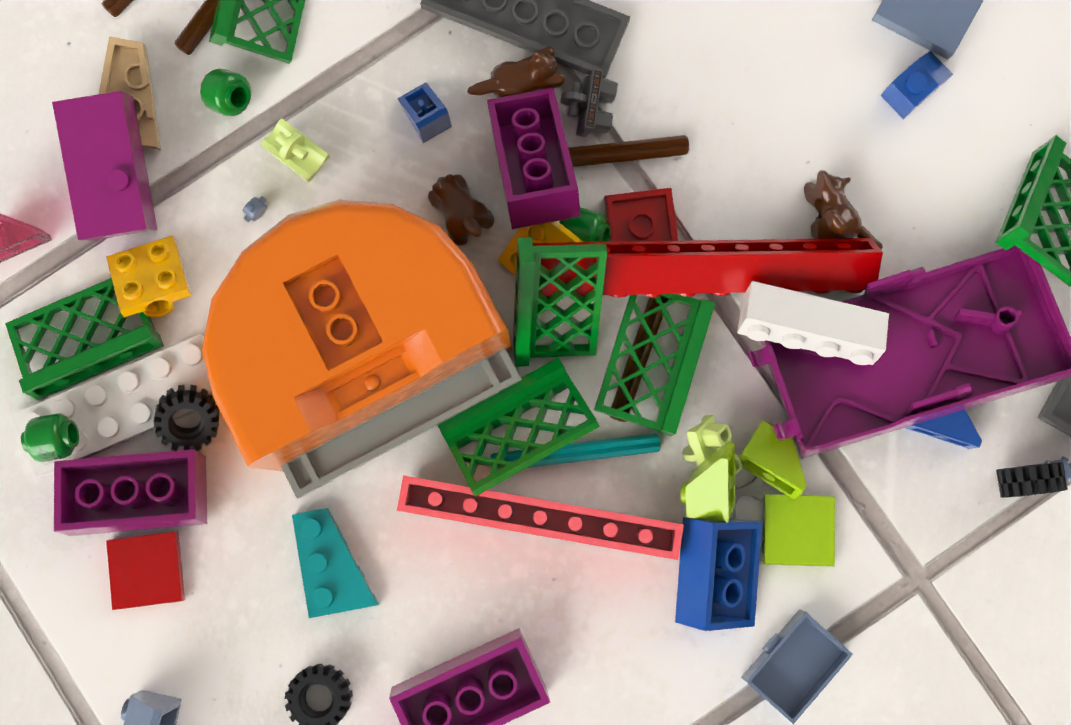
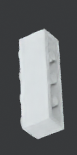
(813, 323)

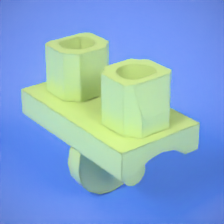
(295, 150)
(706, 440)

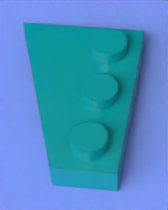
(328, 569)

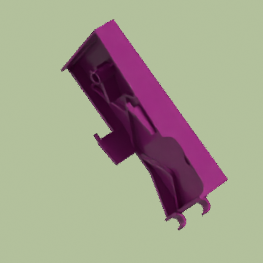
(950, 346)

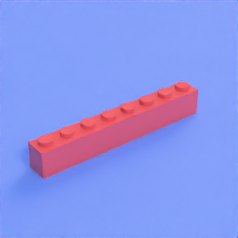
(541, 517)

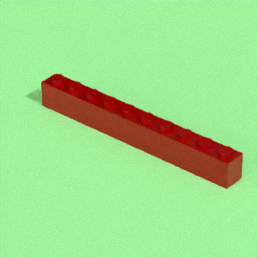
(728, 266)

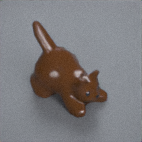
(522, 76)
(461, 212)
(835, 213)

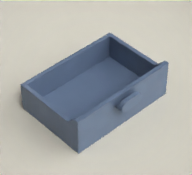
(929, 23)
(796, 665)

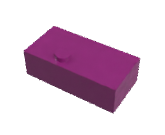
(533, 158)
(104, 165)
(130, 492)
(475, 688)

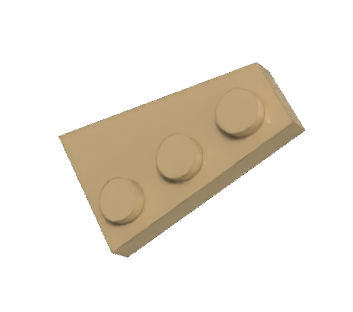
(128, 71)

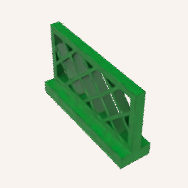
(227, 19)
(1035, 196)
(528, 295)
(85, 362)
(682, 368)
(507, 408)

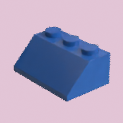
(718, 574)

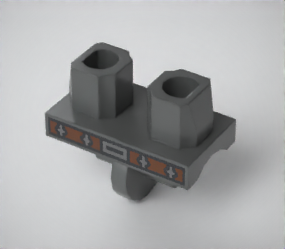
(594, 90)

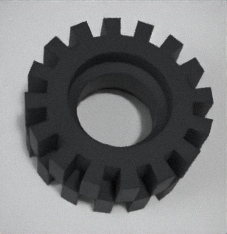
(182, 436)
(1031, 480)
(318, 675)

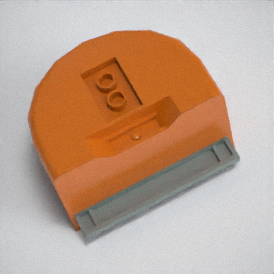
(349, 340)

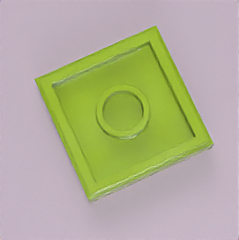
(799, 530)

